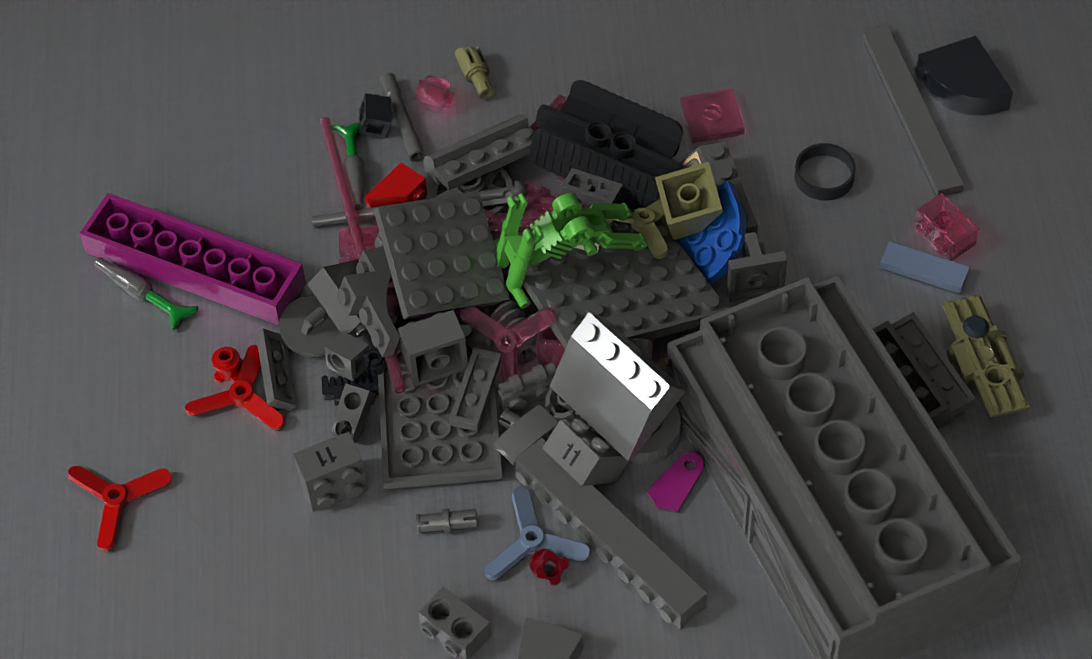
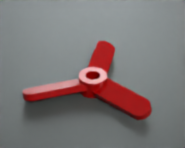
(248, 400)
(113, 507)

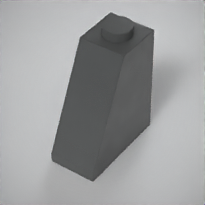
(325, 288)

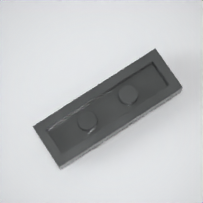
(276, 370)
(475, 389)

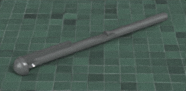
(488, 198)

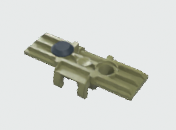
(974, 352)

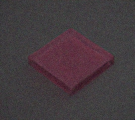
(712, 116)

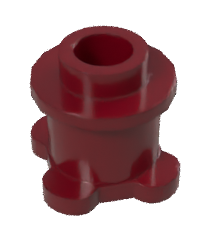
(552, 570)

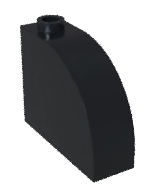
(964, 78)

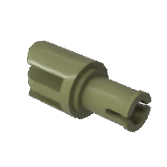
(475, 70)

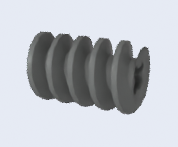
(509, 315)

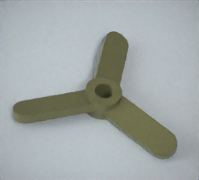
(644, 221)

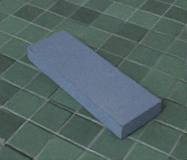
(924, 267)

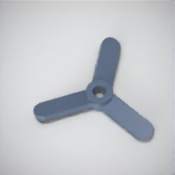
(529, 529)

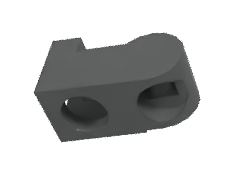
(352, 411)

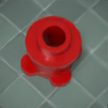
(227, 364)

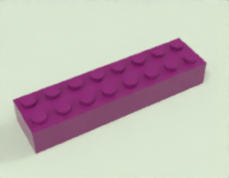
(193, 258)

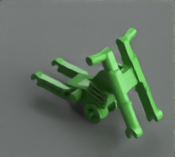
(556, 234)

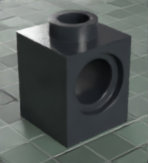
(375, 115)

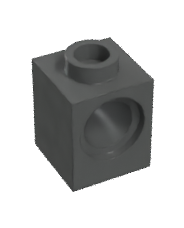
(346, 355)

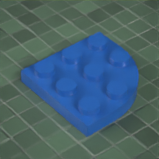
(720, 239)

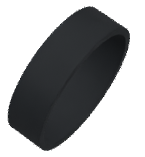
(825, 149)

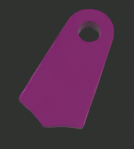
(676, 483)

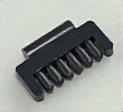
(335, 392)

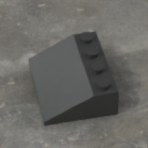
(614, 385)

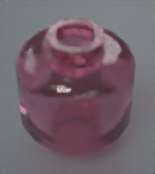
(434, 94)

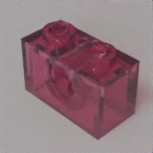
(946, 227)

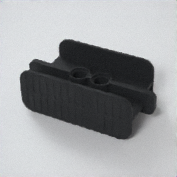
(607, 139)

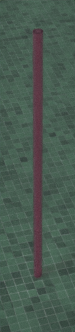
(355, 230)

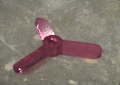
(517, 333)

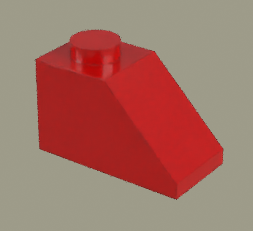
(398, 187)

